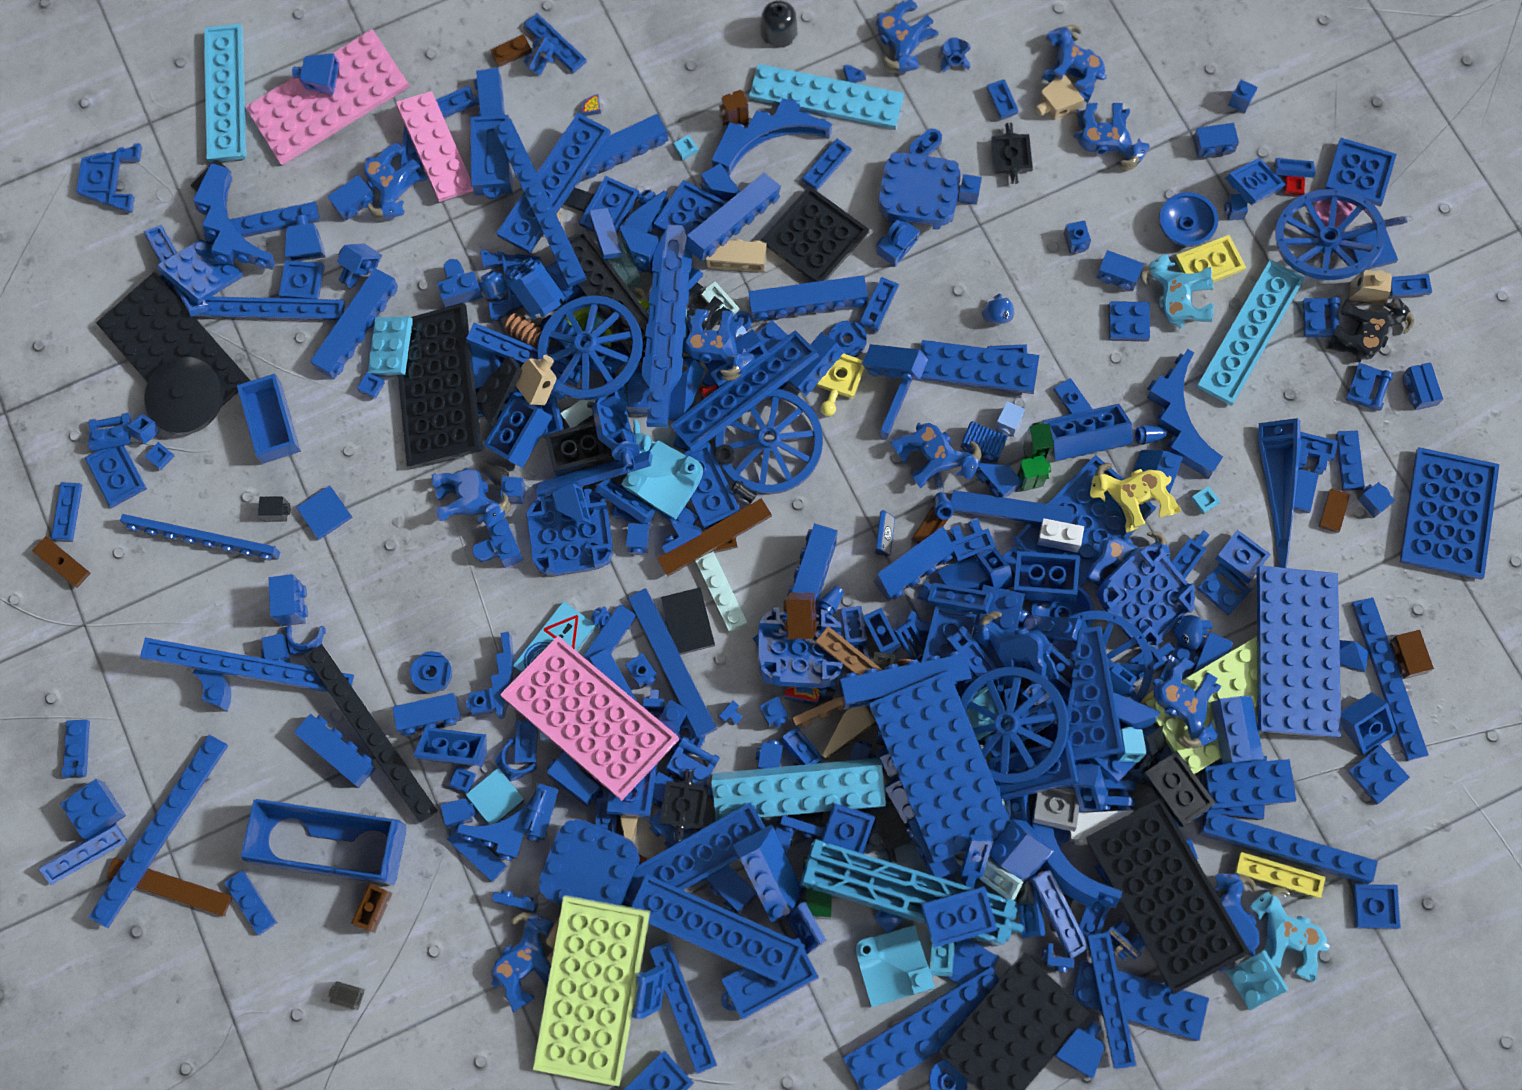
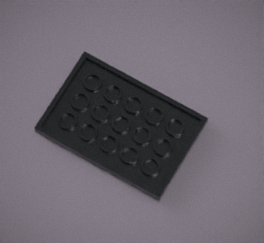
(1014, 1029)

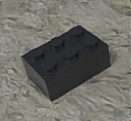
(577, 449)

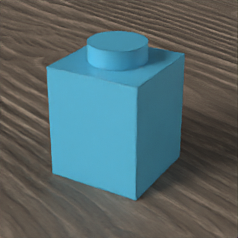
(1133, 745)

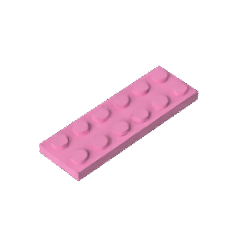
(435, 146)

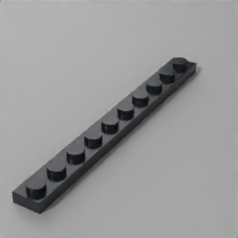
(370, 733)

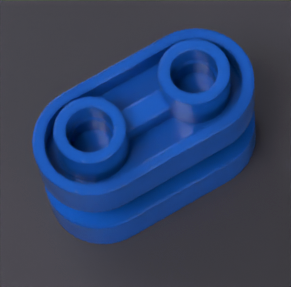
(1123, 802)

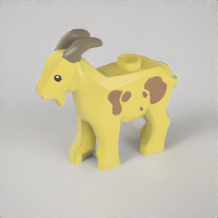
(1135, 491)

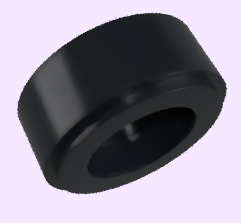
(725, 454)

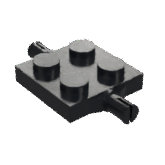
(1011, 153)
(684, 805)
(887, 831)

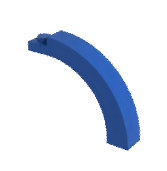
(1069, 878)

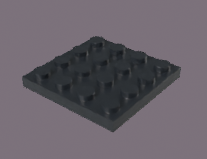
(815, 235)

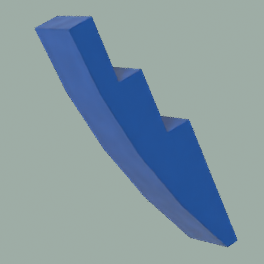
(855, 629)
(505, 677)
(1043, 708)

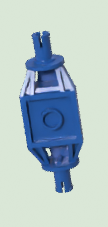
(614, 426)

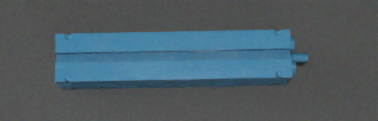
(893, 887)

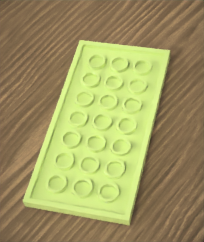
(1237, 677)
(591, 990)

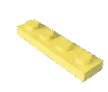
(1280, 875)

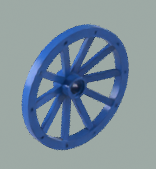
(1330, 238)
(594, 347)
(764, 430)
(1113, 618)
(1017, 722)

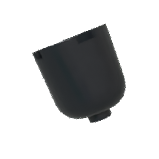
(779, 24)

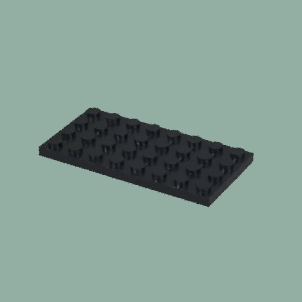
(156, 327)
(439, 389)
(1167, 896)

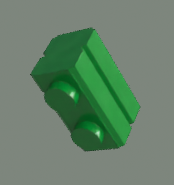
(1033, 472)

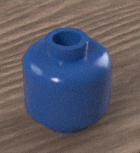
(493, 285)

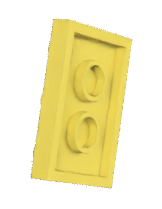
(1218, 254)

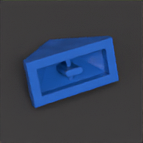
(1353, 655)

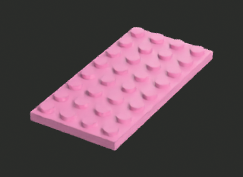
(301, 118)
(590, 718)

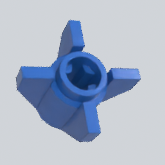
(954, 53)

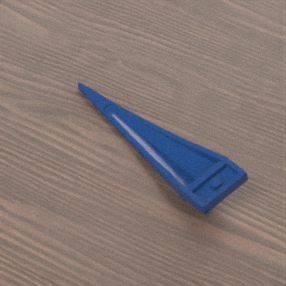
(1280, 455)

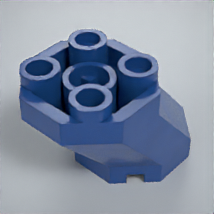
(534, 288)

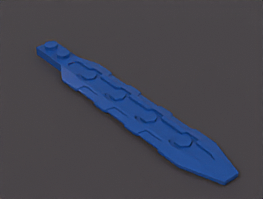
(666, 323)

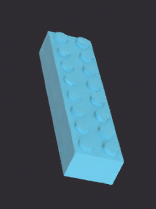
(800, 788)

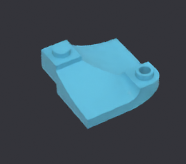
(667, 481)
(894, 966)

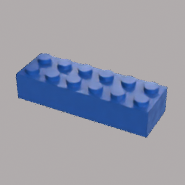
(874, 684)

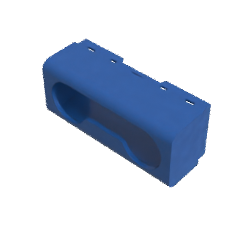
(323, 824)

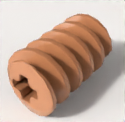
(523, 330)

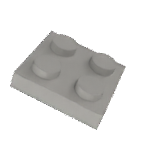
(1057, 808)

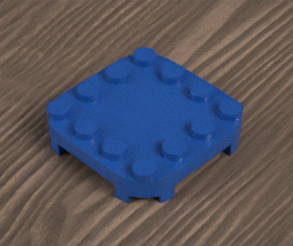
(919, 189)
(566, 545)
(1147, 593)
(795, 660)
(588, 864)

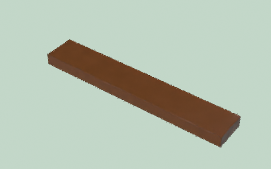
(714, 537)
(178, 889)

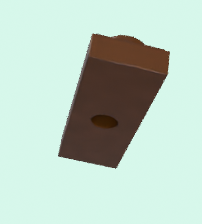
(54, 555)

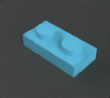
(942, 960)

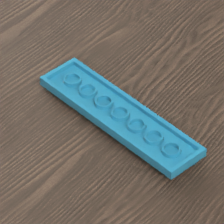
(225, 93)
(828, 96)
(1250, 332)

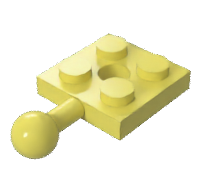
(844, 386)

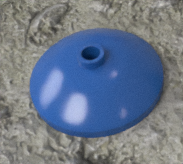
(1191, 210)
(1054, 609)

